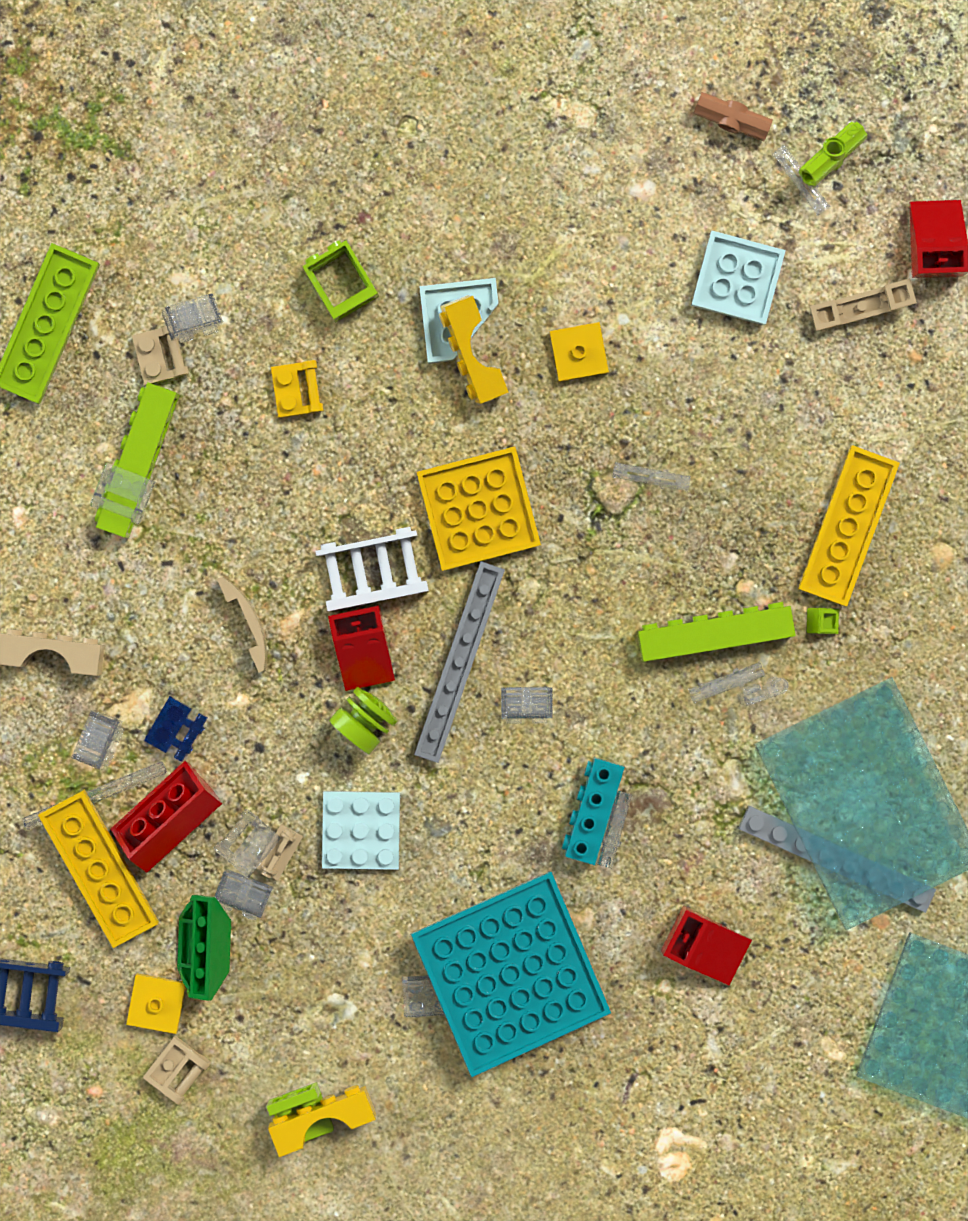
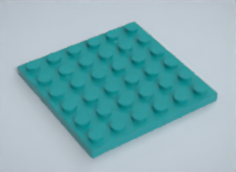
(510, 973)

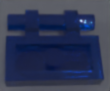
(168, 725)

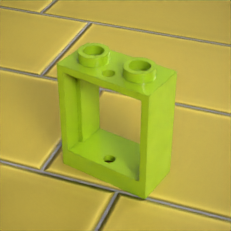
(355, 302)

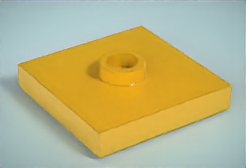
(579, 352)
(156, 1003)

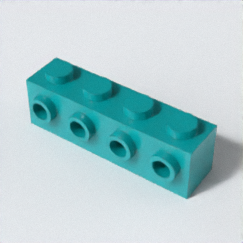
(593, 811)

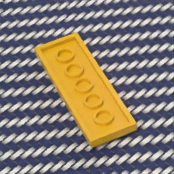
(848, 525)
(98, 868)

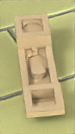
(863, 305)
(259, 652)

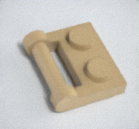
(152, 357)
(169, 1065)

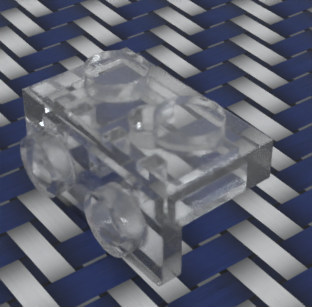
(420, 997)

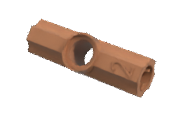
(733, 116)

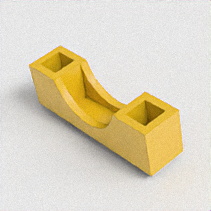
(461, 319)
(352, 1108)

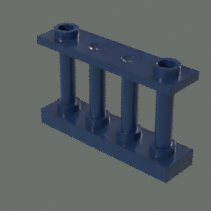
(23, 1015)

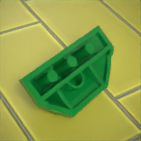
(203, 946)

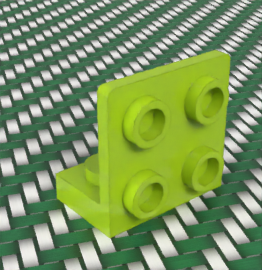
(302, 1098)

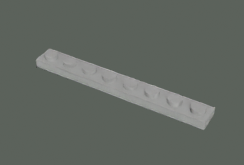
(459, 662)
(786, 837)

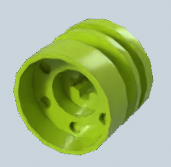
(363, 720)

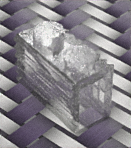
(192, 317)
(526, 703)
(98, 739)
(243, 894)

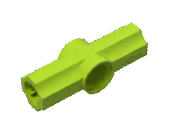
(824, 162)

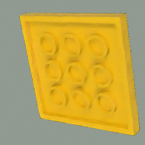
(478, 508)

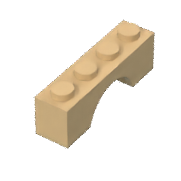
(82, 657)

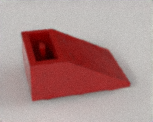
(938, 239)
(361, 648)
(705, 946)

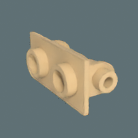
(280, 855)

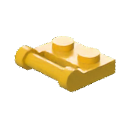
(288, 389)

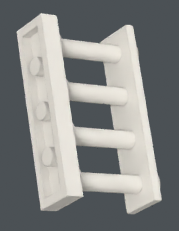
(364, 593)

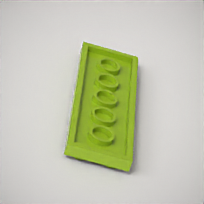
(46, 322)

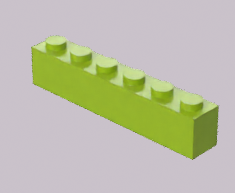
(140, 450)
(716, 633)

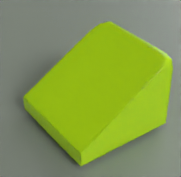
(822, 620)

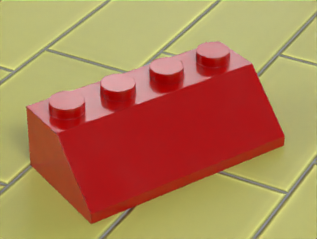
(165, 817)

